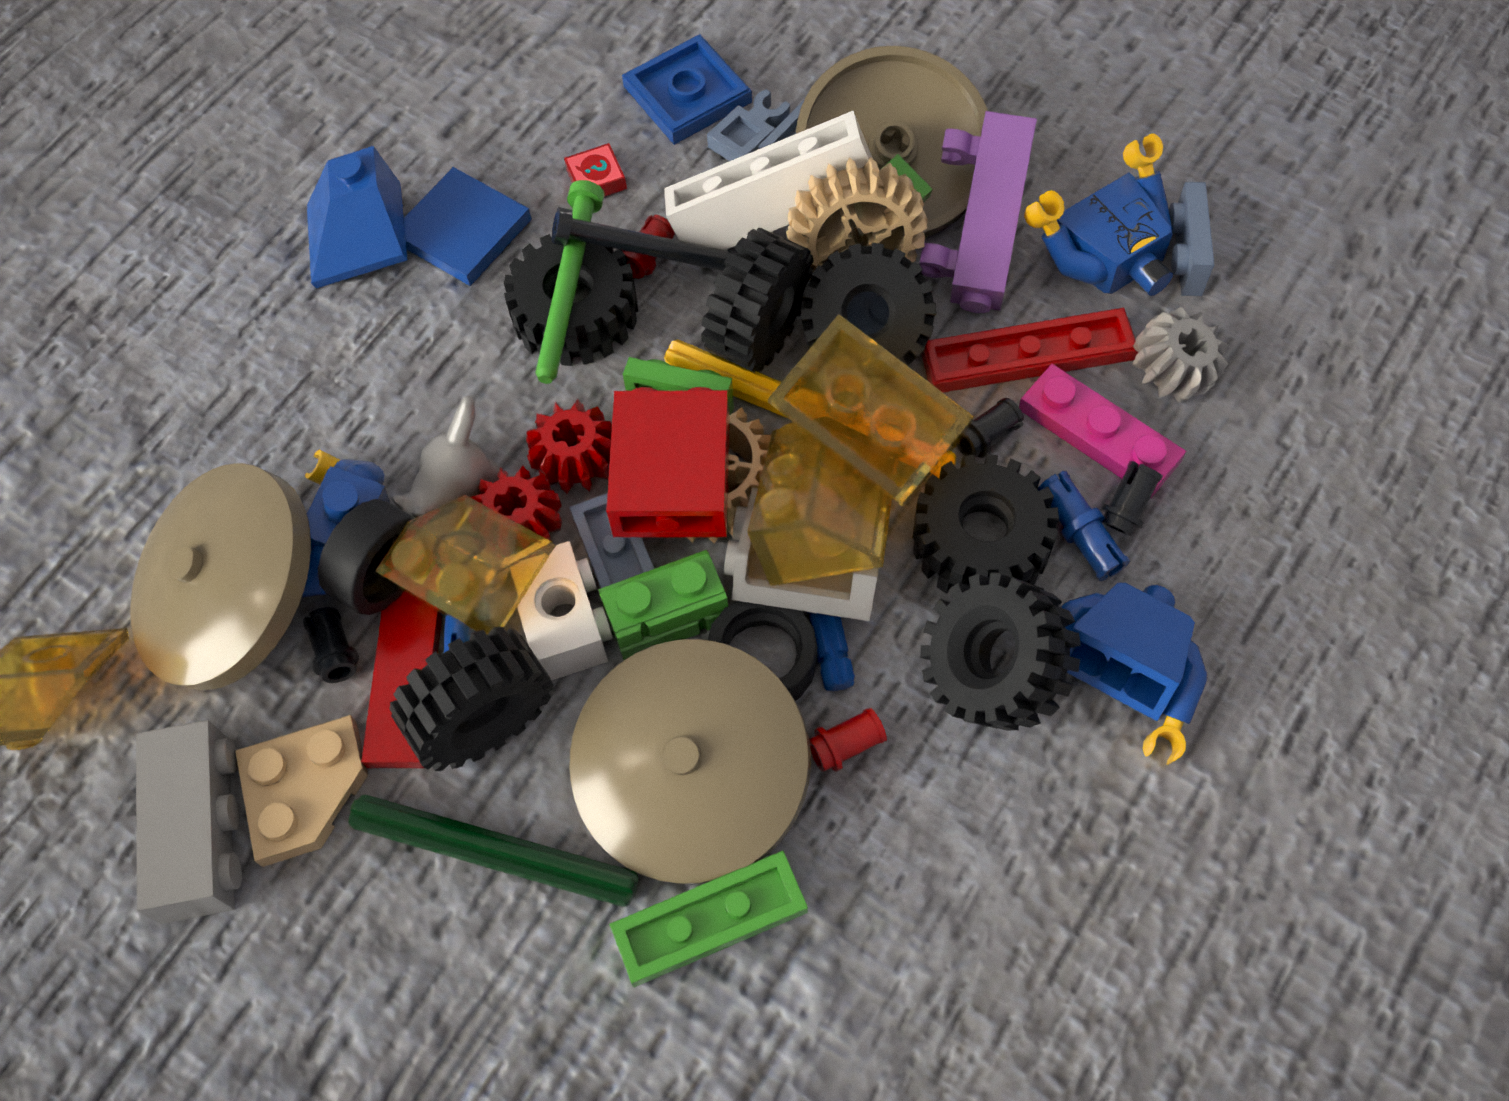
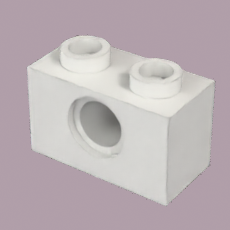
(567, 641)

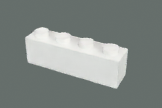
(760, 186)

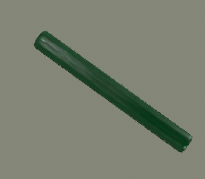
(494, 850)

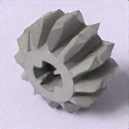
(1180, 354)

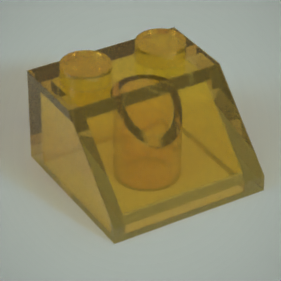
(466, 563)

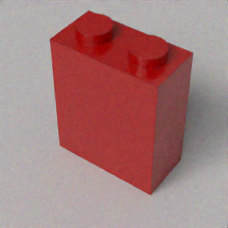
(669, 463)

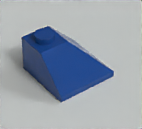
(355, 218)

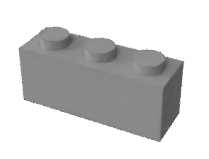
(185, 822)

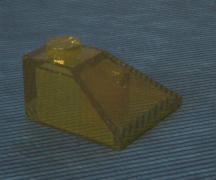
(46, 677)

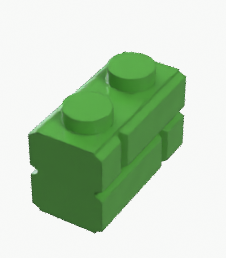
(664, 603)

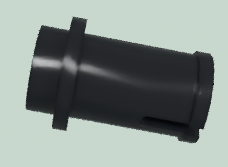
(991, 428)
(1131, 498)
(333, 656)

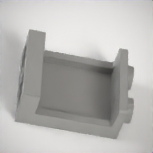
(836, 595)

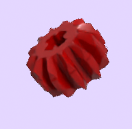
(570, 446)
(523, 500)

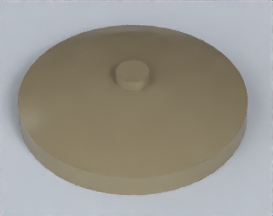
(903, 108)
(220, 577)
(689, 761)

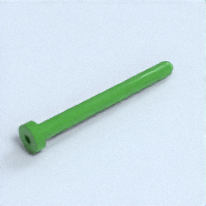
(585, 199)

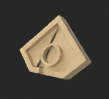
(299, 787)

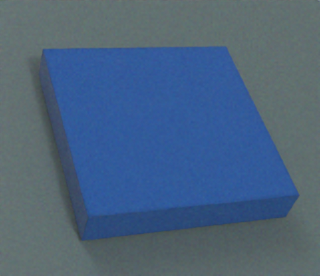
(687, 88)
(463, 225)

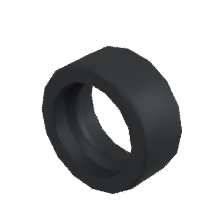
(356, 551)
(794, 622)

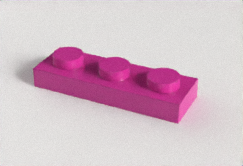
(1098, 426)

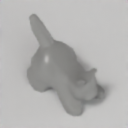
(449, 466)

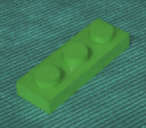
(708, 918)

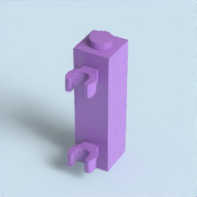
(991, 213)

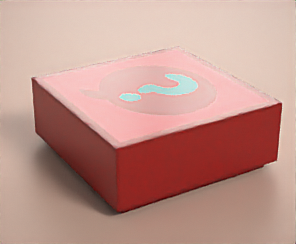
(597, 166)

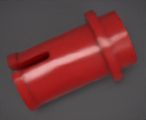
(645, 264)
(846, 740)

